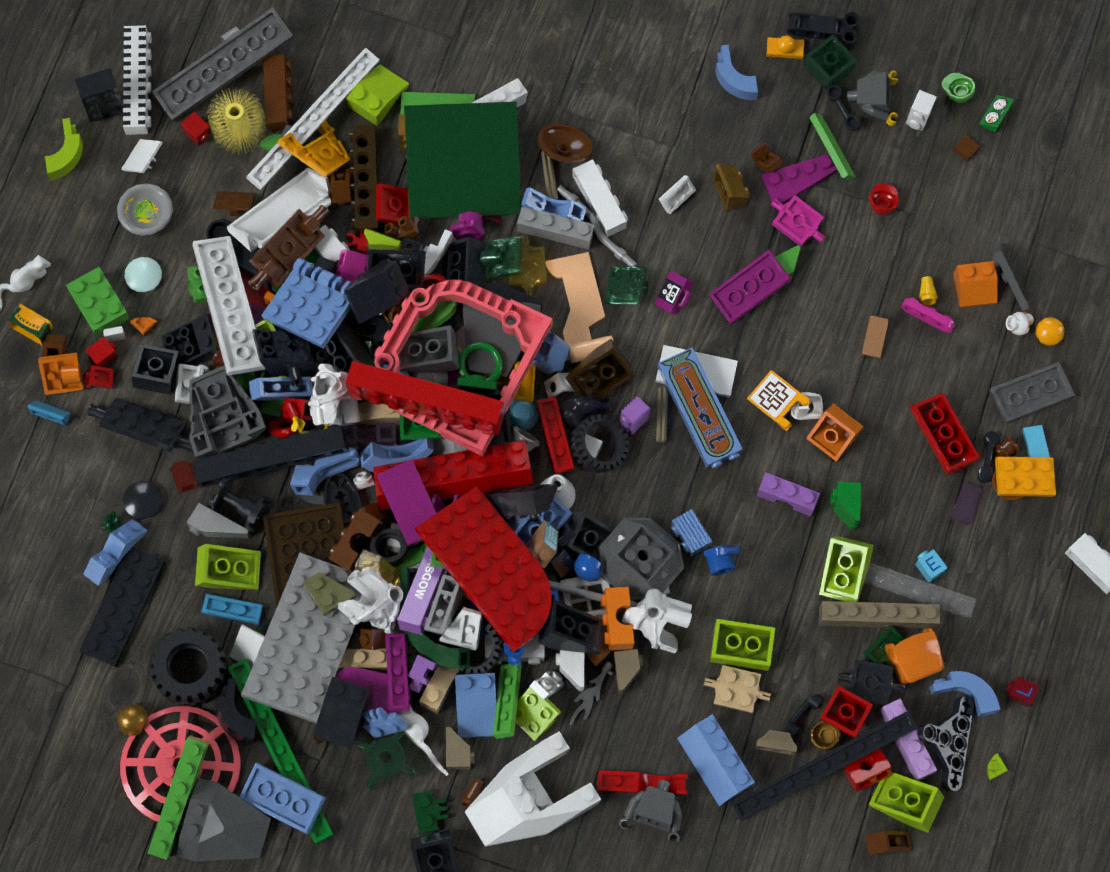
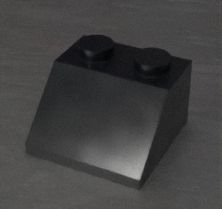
(155, 369)

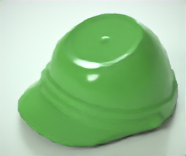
(958, 87)

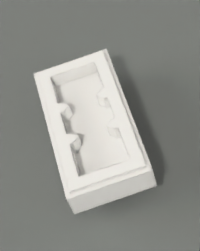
(677, 194)

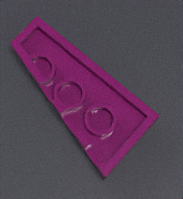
(797, 178)

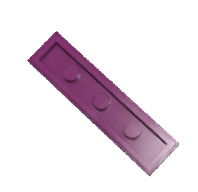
(397, 672)

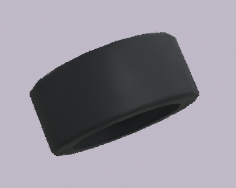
(390, 534)

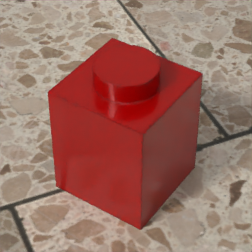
(196, 129)
(102, 352)

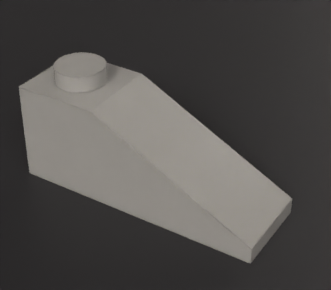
(211, 524)
(444, 605)

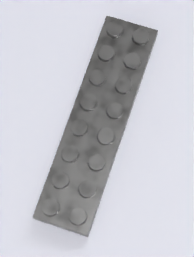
(223, 64)

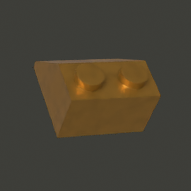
(730, 187)

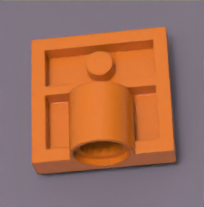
(60, 373)

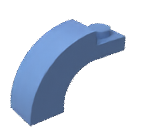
(732, 81)
(568, 208)

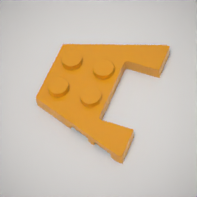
(322, 155)

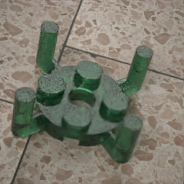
(381, 769)

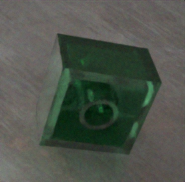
(830, 62)

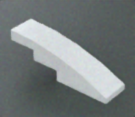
(435, 253)

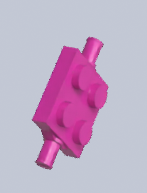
(797, 220)

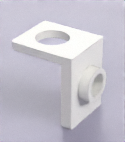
(561, 385)

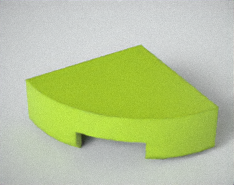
(995, 767)

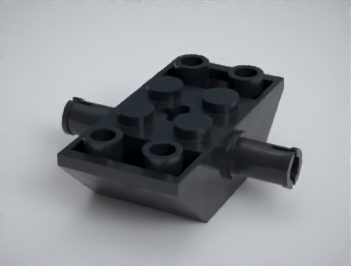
(288, 354)

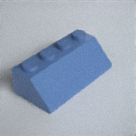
(716, 760)

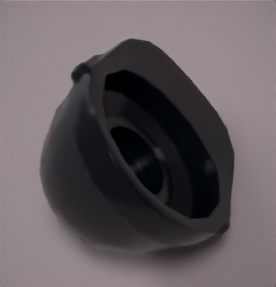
(219, 229)

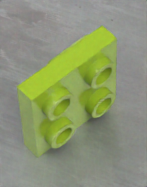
(535, 714)

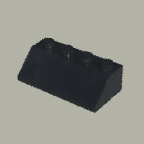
(522, 500)

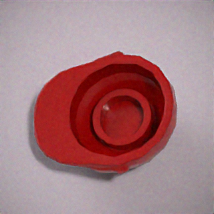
(883, 198)

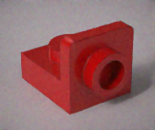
(98, 377)

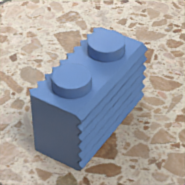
(691, 533)

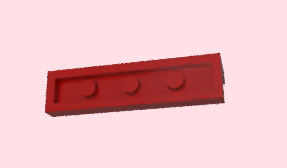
(554, 435)

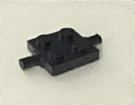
(872, 681)

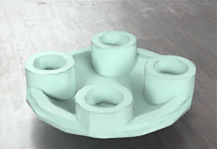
(143, 274)

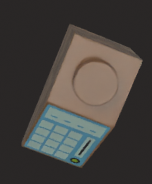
(543, 543)

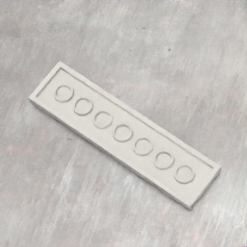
(228, 304)

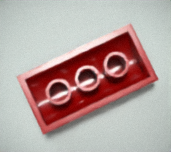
(945, 434)

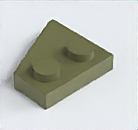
(327, 592)

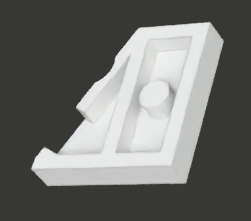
(464, 629)

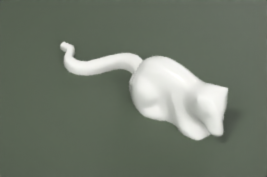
(23, 279)
(417, 731)

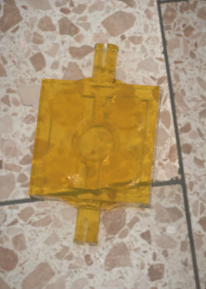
(532, 267)

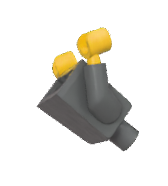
(874, 95)

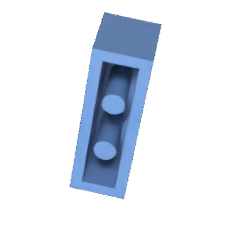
(279, 388)

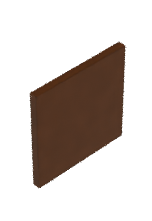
(233, 201)

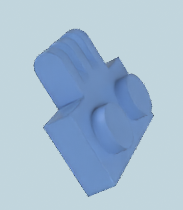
(381, 723)

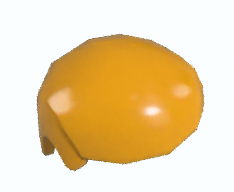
(1050, 331)

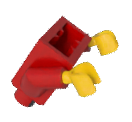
(297, 411)

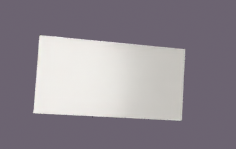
(717, 369)

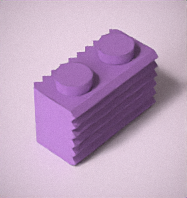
(634, 415)

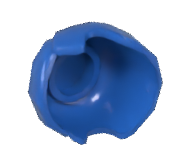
(588, 568)

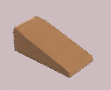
(875, 336)

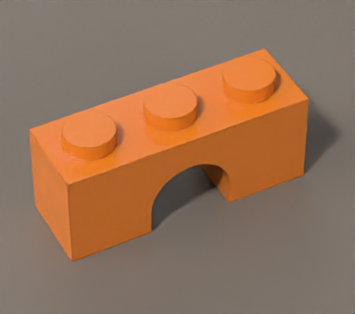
(617, 635)

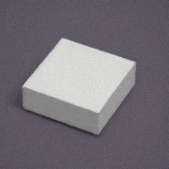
(114, 334)

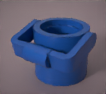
(720, 559)

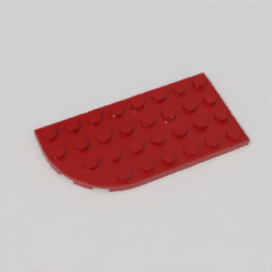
(490, 566)

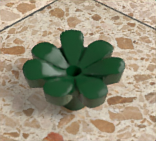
(111, 522)

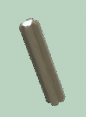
(549, 176)
(662, 410)

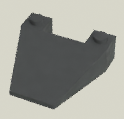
(485, 328)

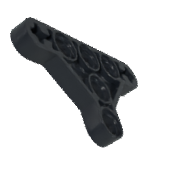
(947, 751)

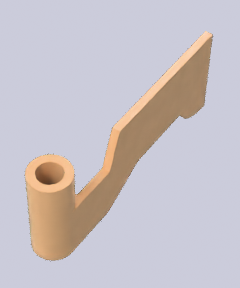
(583, 303)

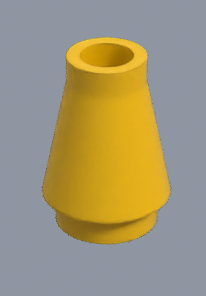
(927, 292)

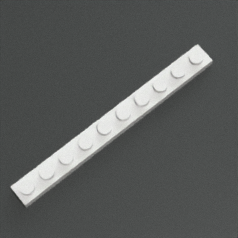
(314, 117)

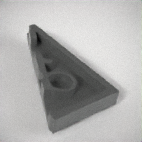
(1009, 276)

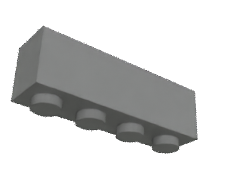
(555, 228)

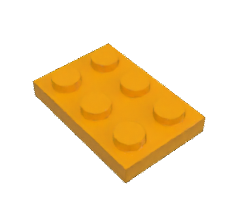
(1025, 476)

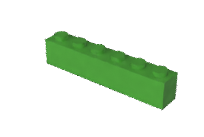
(178, 797)

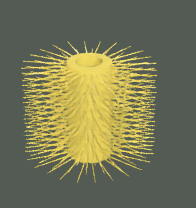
(237, 120)

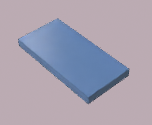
(282, 798)

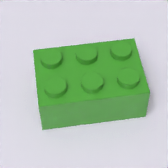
(97, 302)

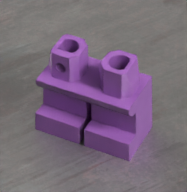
(420, 673)

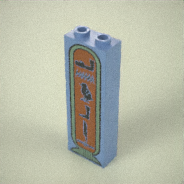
(700, 408)

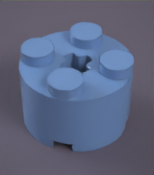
(551, 354)

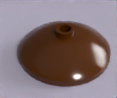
(565, 143)

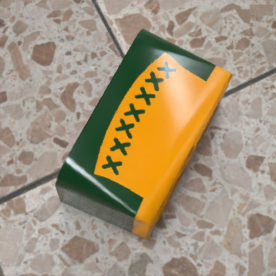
(30, 324)

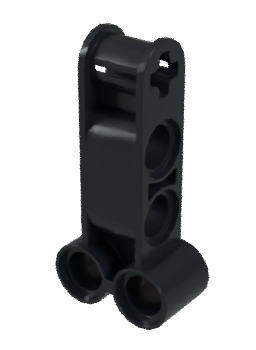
(824, 26)

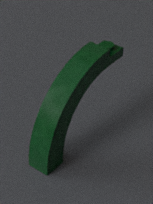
(429, 643)

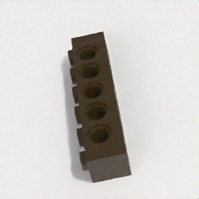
(364, 134)

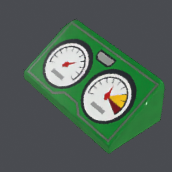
(996, 113)

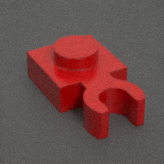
(360, 243)

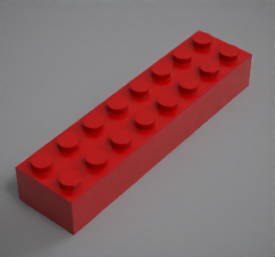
(425, 398)
(461, 471)

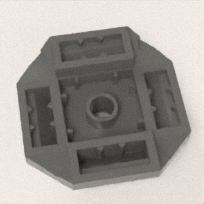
(621, 561)

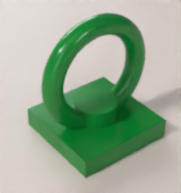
(478, 382)

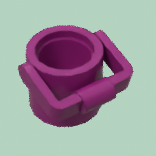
(469, 226)

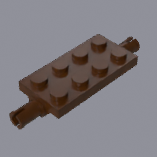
(291, 241)

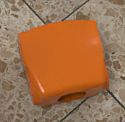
(916, 657)

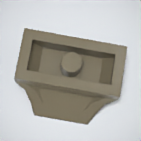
(776, 742)

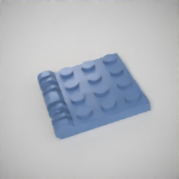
(309, 305)

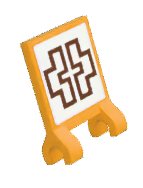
(776, 398)

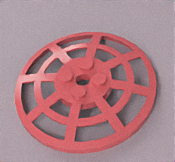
(170, 753)

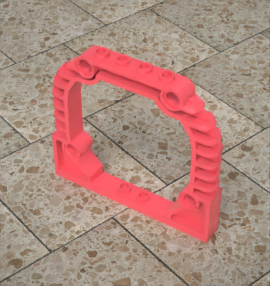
(530, 330)

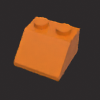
(976, 284)
(834, 432)

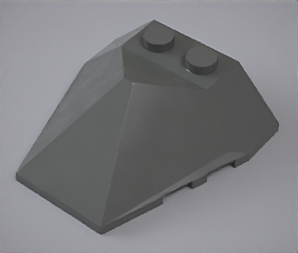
(221, 414)
(221, 826)

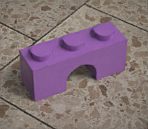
(799, 497)

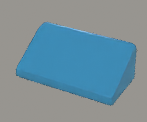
(49, 412)

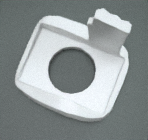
(801, 412)

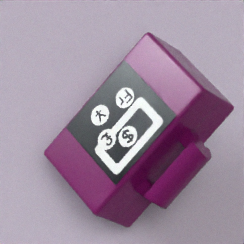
(674, 293)

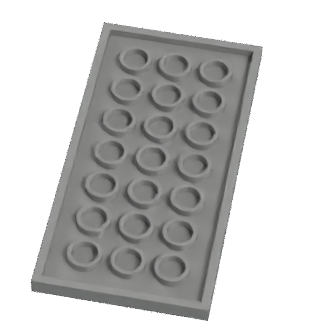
(301, 646)

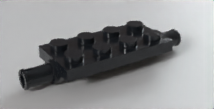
(142, 424)

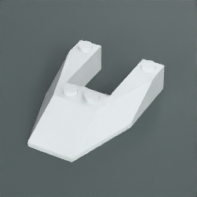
(517, 804)

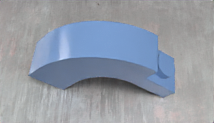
(973, 686)

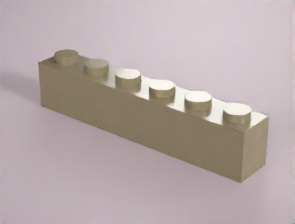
(879, 614)

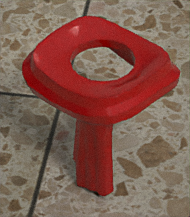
(275, 430)

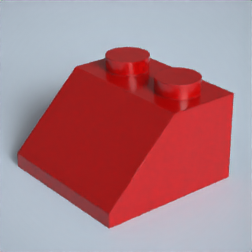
(846, 711)

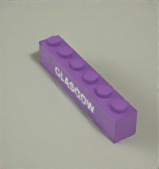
(421, 596)

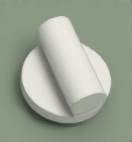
(363, 480)

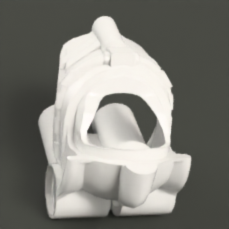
(331, 399)
(377, 603)
(652, 615)

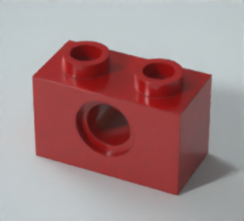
(862, 778)

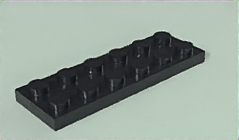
(122, 606)

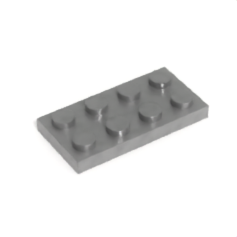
(1032, 392)

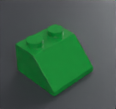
(847, 503)

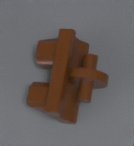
(405, 228)

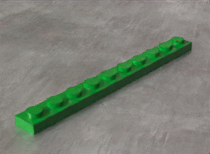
(277, 745)

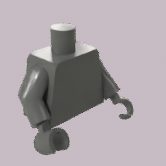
(655, 808)

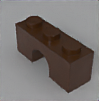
(362, 524)

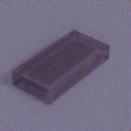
(965, 503)

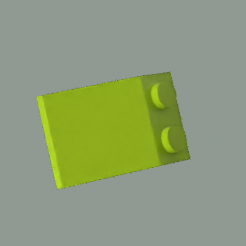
(376, 94)
(227, 567)
(845, 569)
(907, 801)

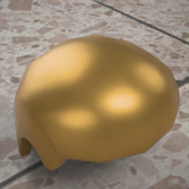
(132, 719)
(825, 736)

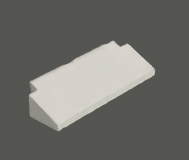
(303, 192)

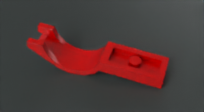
(635, 782)

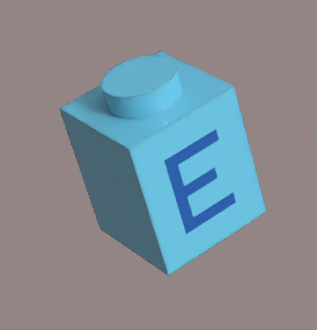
(930, 565)

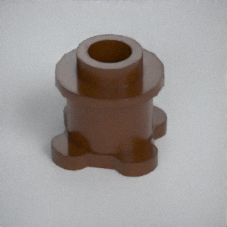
(1006, 448)

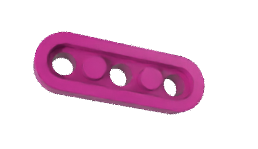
(928, 315)

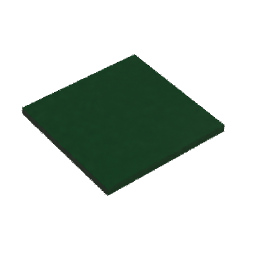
(462, 159)

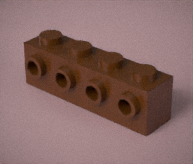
(278, 92)

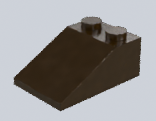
(600, 371)

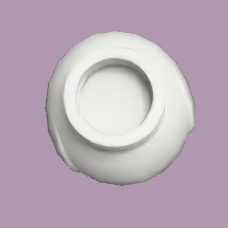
(1019, 323)

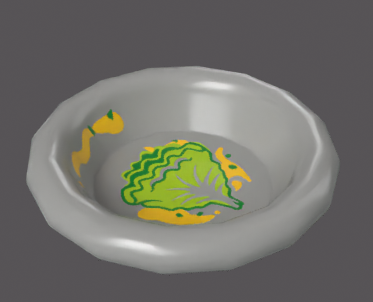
(144, 209)

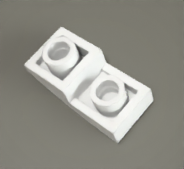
(547, 684)

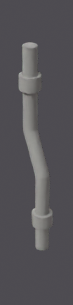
(618, 252)

